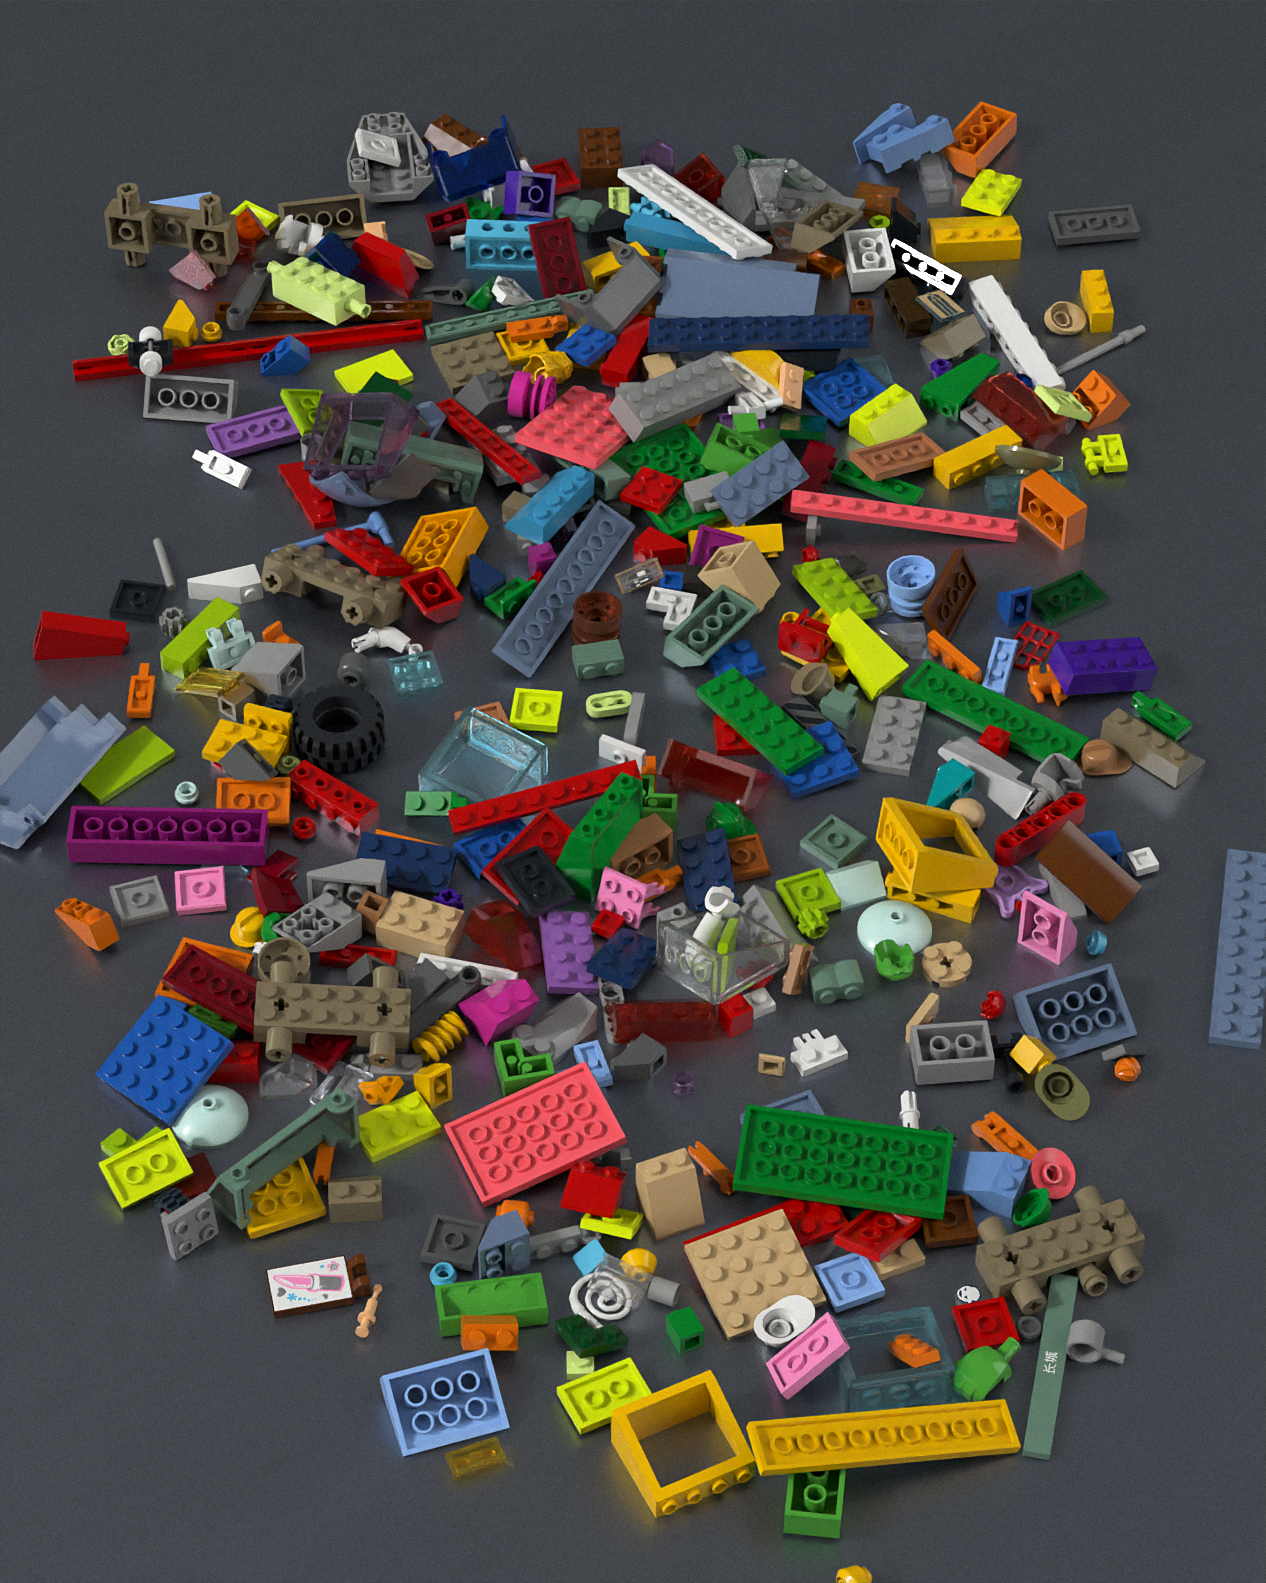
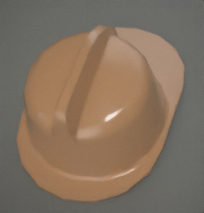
(1102, 758)

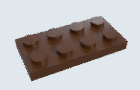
(951, 595)

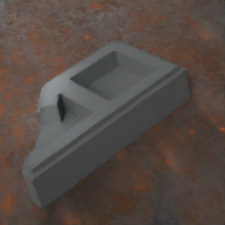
(1124, 1050)

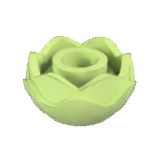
(119, 344)

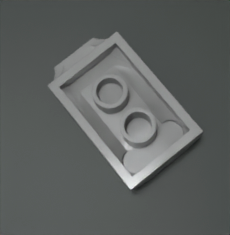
(559, 1029)

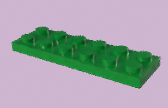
(760, 721)

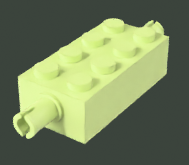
(318, 290)

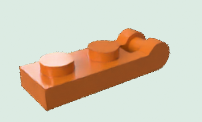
(1003, 1136)

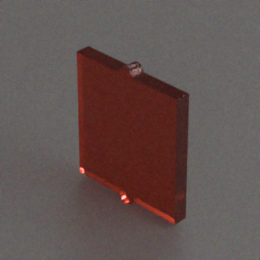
(202, 1177)

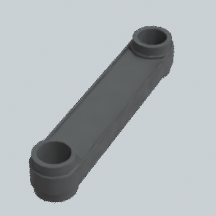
(248, 295)
(442, 1002)

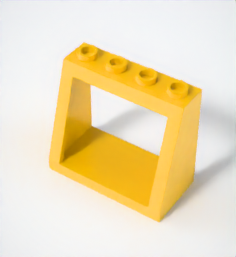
(930, 868)
(666, 1410)

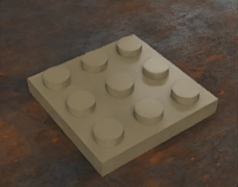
(471, 356)

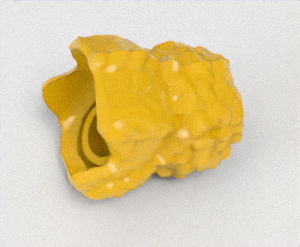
(550, 364)

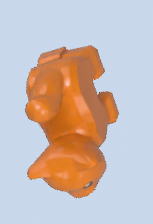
(1044, 684)

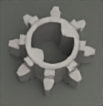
(173, 621)

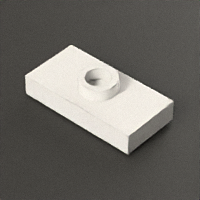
(620, 751)

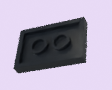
(535, 881)

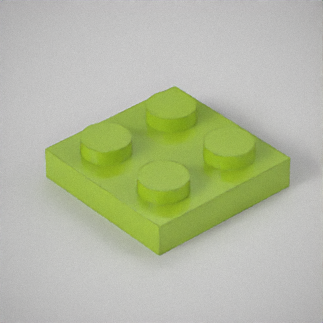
(808, 890)

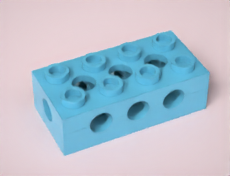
(499, 245)

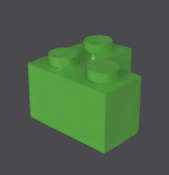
(748, 425)
(662, 804)
(517, 1071)

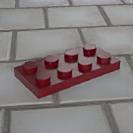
(556, 257)

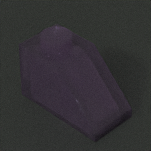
(660, 155)

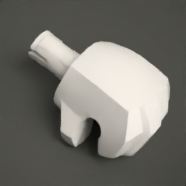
(297, 237)

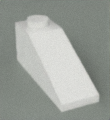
(232, 585)

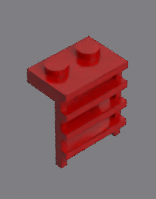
(803, 641)

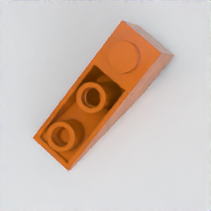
(89, 923)

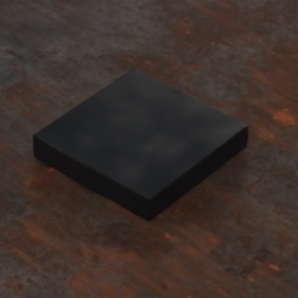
(137, 601)

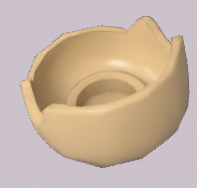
(970, 810)

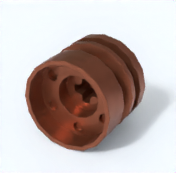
(596, 618)

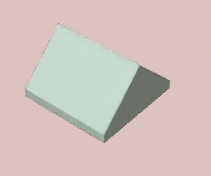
(857, 884)

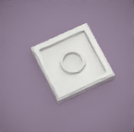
(377, 147)

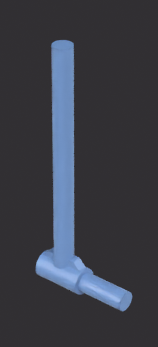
(374, 523)

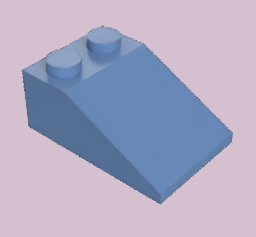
(990, 1179)

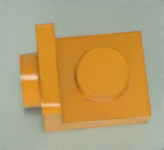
(381, 1090)

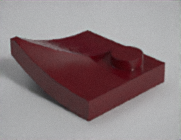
(274, 894)

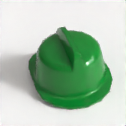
(731, 818)

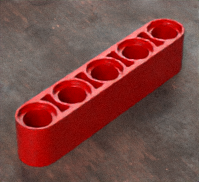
(1038, 829)

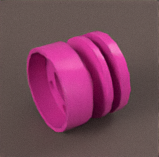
(527, 395)

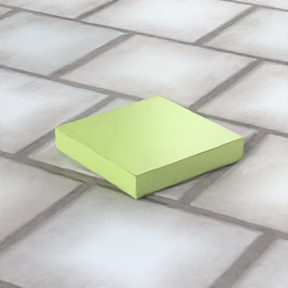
(1063, 403)

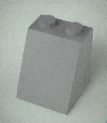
(273, 668)

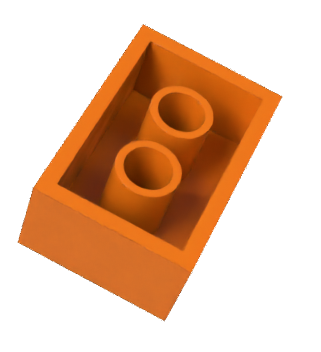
(1052, 509)

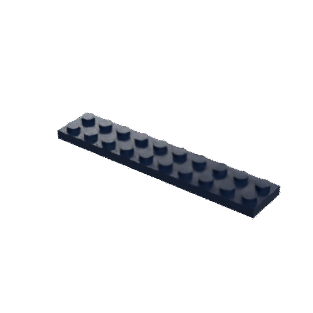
(758, 333)

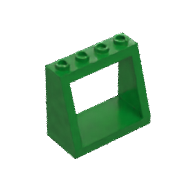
(600, 835)

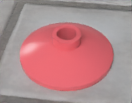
(1060, 1171)

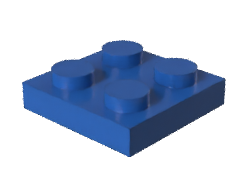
(587, 345)
(740, 656)

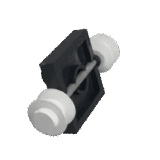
(150, 352)

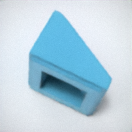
(589, 1257)

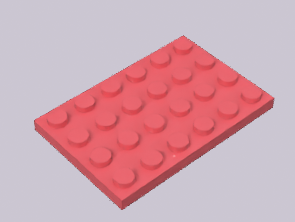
(576, 429)
(535, 1134)

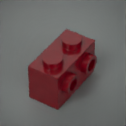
(447, 223)

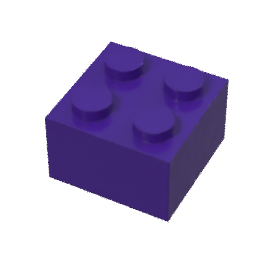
(529, 194)

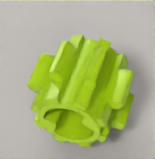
(813, 923)

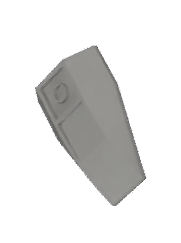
(383, 181)

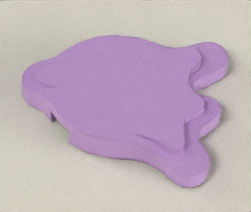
(1010, 886)

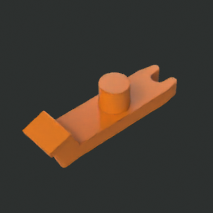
(323, 1162)
(713, 1167)

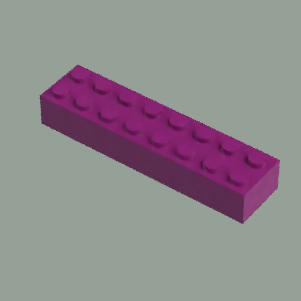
(168, 835)

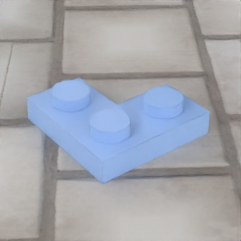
(594, 1058)

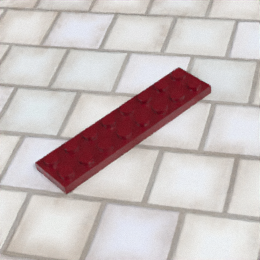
(233, 997)

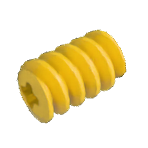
(440, 1037)

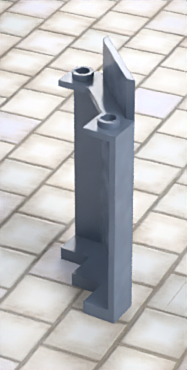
(722, 286)
(47, 764)

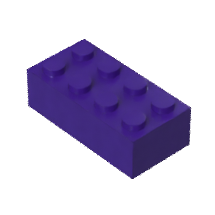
(1102, 666)

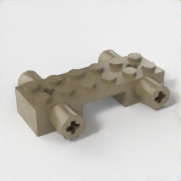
(141, 225)
(365, 596)
(292, 1009)
(1022, 1261)

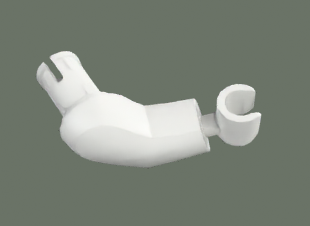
(385, 637)

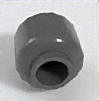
(353, 669)

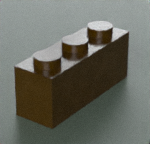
(908, 313)

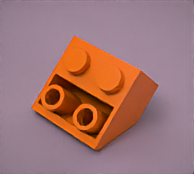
(1100, 399)

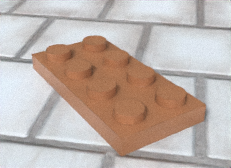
(896, 456)

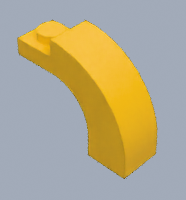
(762, 362)

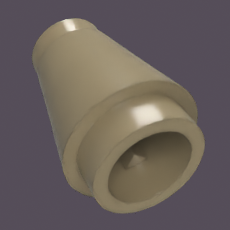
(1092, 1279)

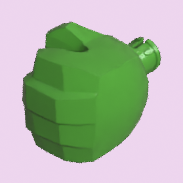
(984, 1369)

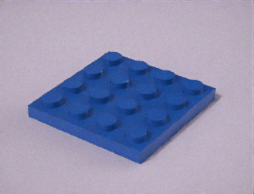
(164, 1060)

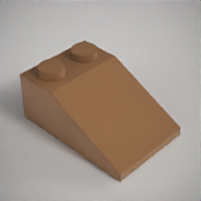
(644, 848)

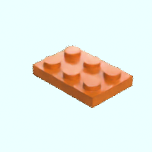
(250, 794)

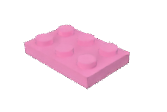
(807, 1356)

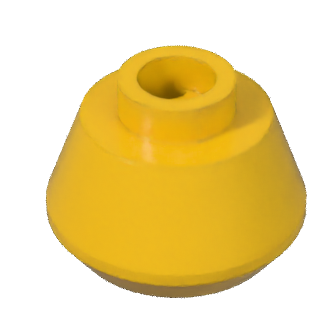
(641, 1259)
(853, 1574)

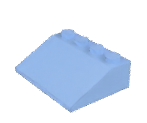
(444, 1402)

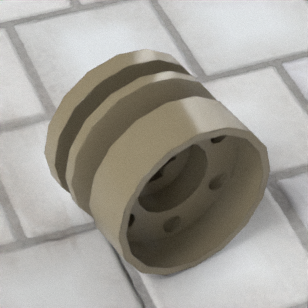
(284, 950)

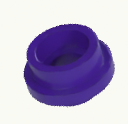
(939, 367)

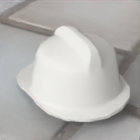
(784, 1320)

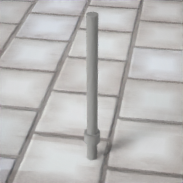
(1123, 338)

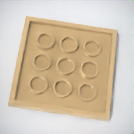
(752, 1270)

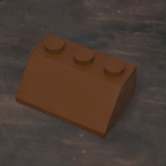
(450, 136)

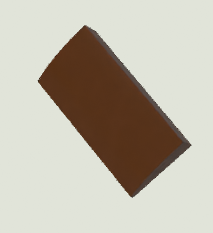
(1088, 872)

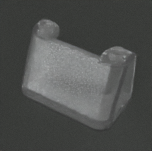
(777, 212)

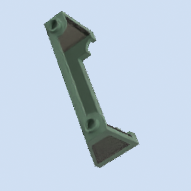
(329, 1120)

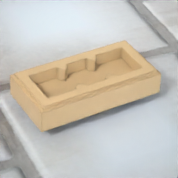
(924, 1014)

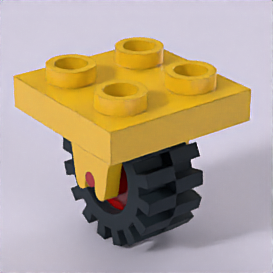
(272, 717)

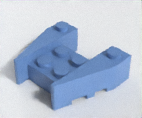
(896, 138)

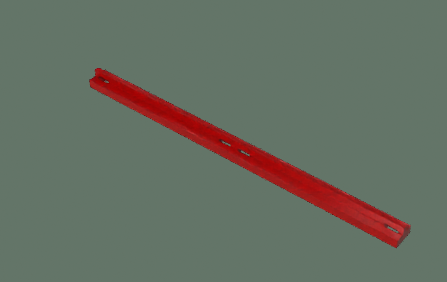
(255, 348)

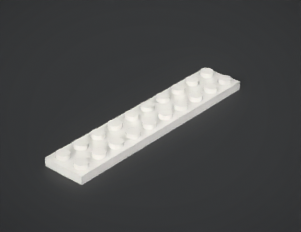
(695, 211)

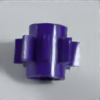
(450, 898)

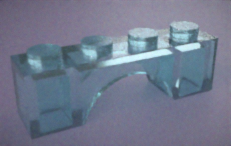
(1004, 490)

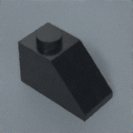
(903, 223)
(609, 224)

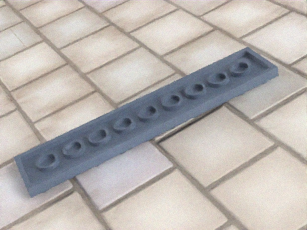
(553, 600)
(1241, 953)

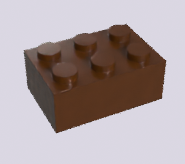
(600, 157)

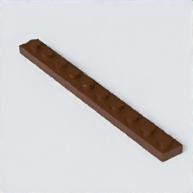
(380, 310)

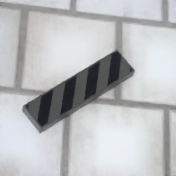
(807, 716)

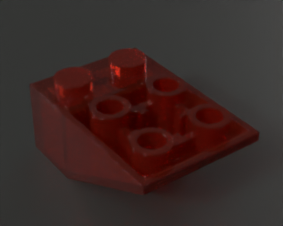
(504, 934)

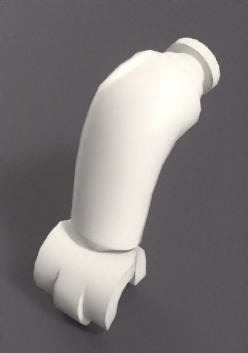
(720, 903)

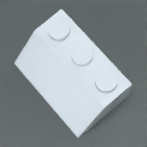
(867, 258)

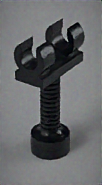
(1015, 1081)

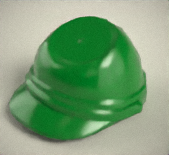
(482, 298)
(1033, 1208)

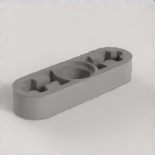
(634, 718)

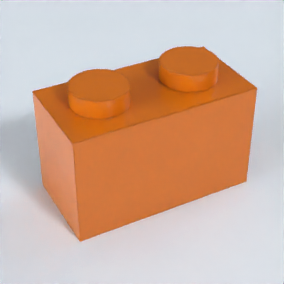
(489, 1332)

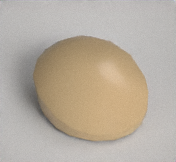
(1065, 318)

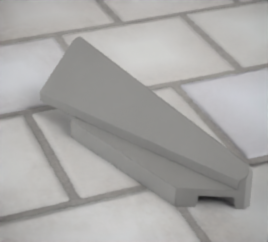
(992, 775)

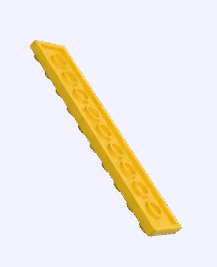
(882, 1437)

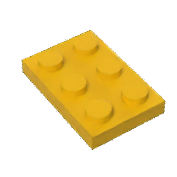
(228, 733)

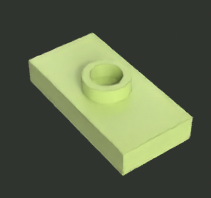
(620, 199)

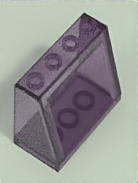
(332, 421)

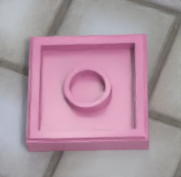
(200, 891)

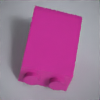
(499, 1008)

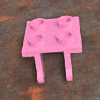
(626, 897)

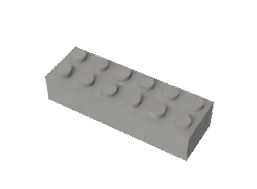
(674, 397)

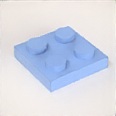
(849, 1281)

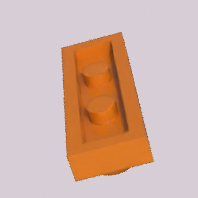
(953, 657)
(913, 1351)

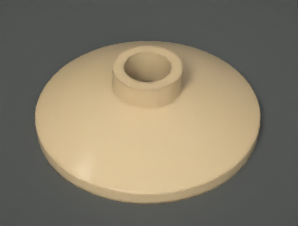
(419, 261)

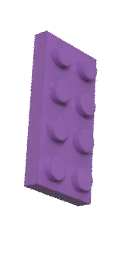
(253, 432)
(567, 951)

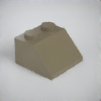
(954, 338)
(355, 1198)

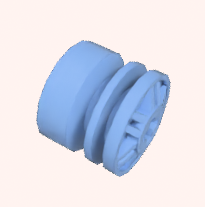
(910, 583)

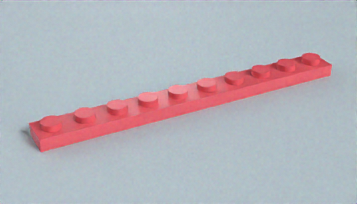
(904, 516)

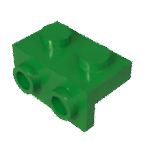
(510, 597)

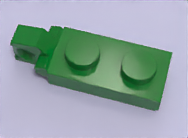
(1161, 715)
(432, 803)

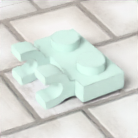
(229, 652)

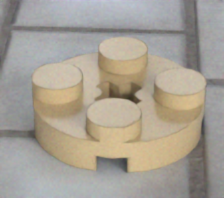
(946, 953)

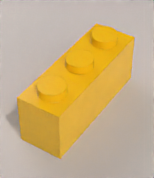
(602, 268)
(1096, 301)

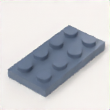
(759, 484)

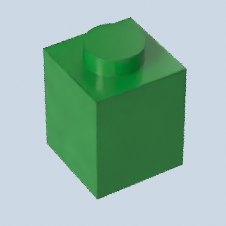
(685, 1330)

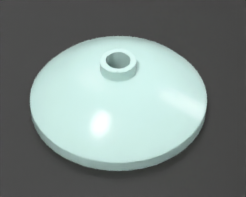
(894, 921)
(212, 1125)

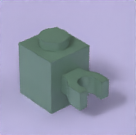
(840, 706)

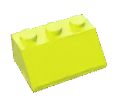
(887, 417)

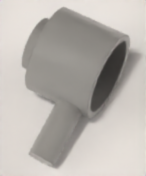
(1087, 1341)

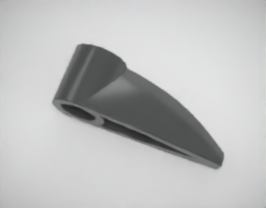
(446, 293)

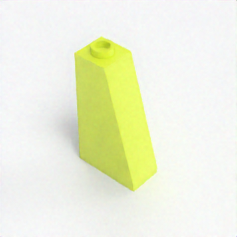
(865, 653)

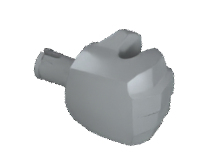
(1052, 780)

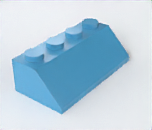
(553, 505)

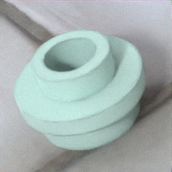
(186, 793)

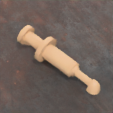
(367, 1317)

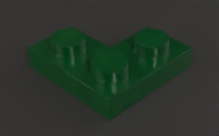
(589, 1341)

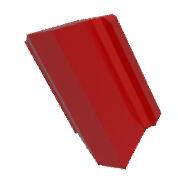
(385, 264)

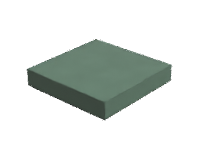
(834, 842)

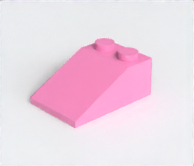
(1046, 929)

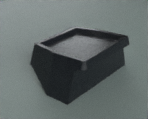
(811, 358)

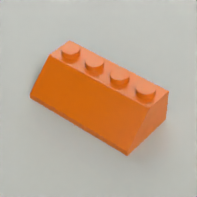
(980, 138)

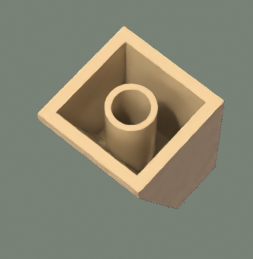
(743, 571)
(669, 1194)

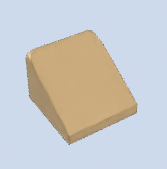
(771, 1064)

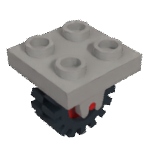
(186, 1221)

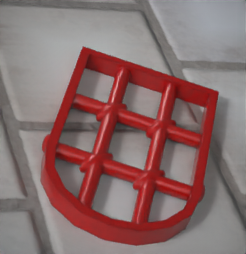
(1025, 666)

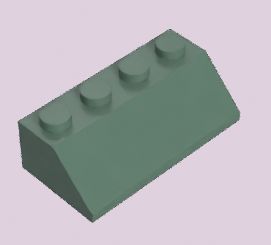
(708, 628)

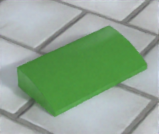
(507, 1295)

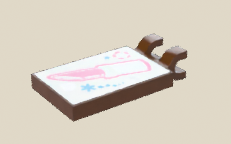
(317, 1285)

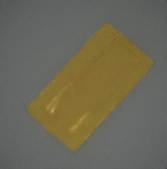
(211, 682)

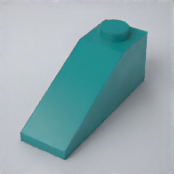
(951, 783)

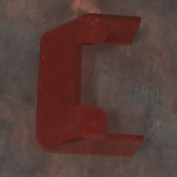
(195, 271)
(713, 775)

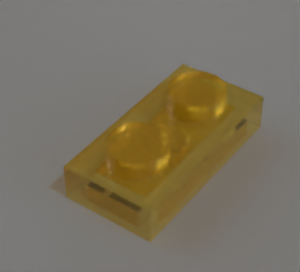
(475, 1458)

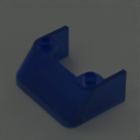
(477, 167)

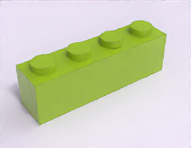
(190, 646)

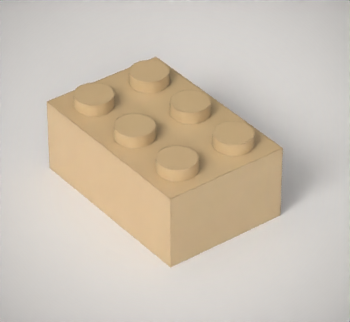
(419, 926)

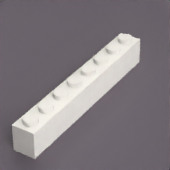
(1013, 333)

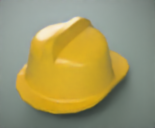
(247, 927)

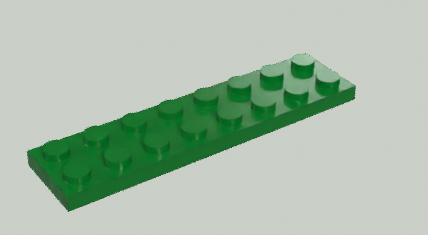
(979, 707)

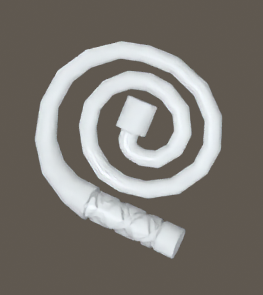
(579, 1309)

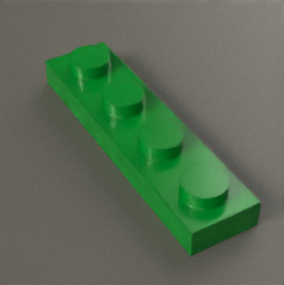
(888, 488)

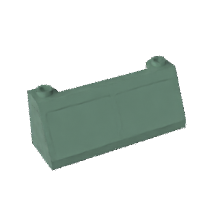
(452, 462)

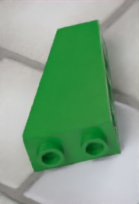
(955, 388)

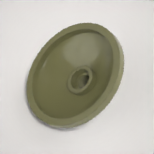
(1026, 459)

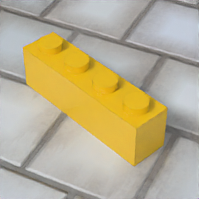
(973, 457)
(767, 537)

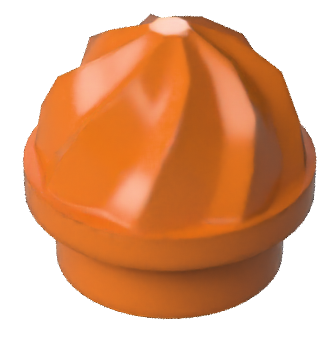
(1127, 1069)

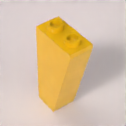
(953, 904)

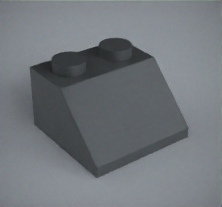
(485, 397)

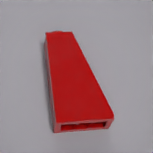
(78, 637)

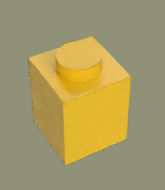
(1032, 1054)

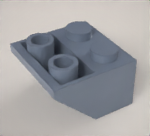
(504, 1246)

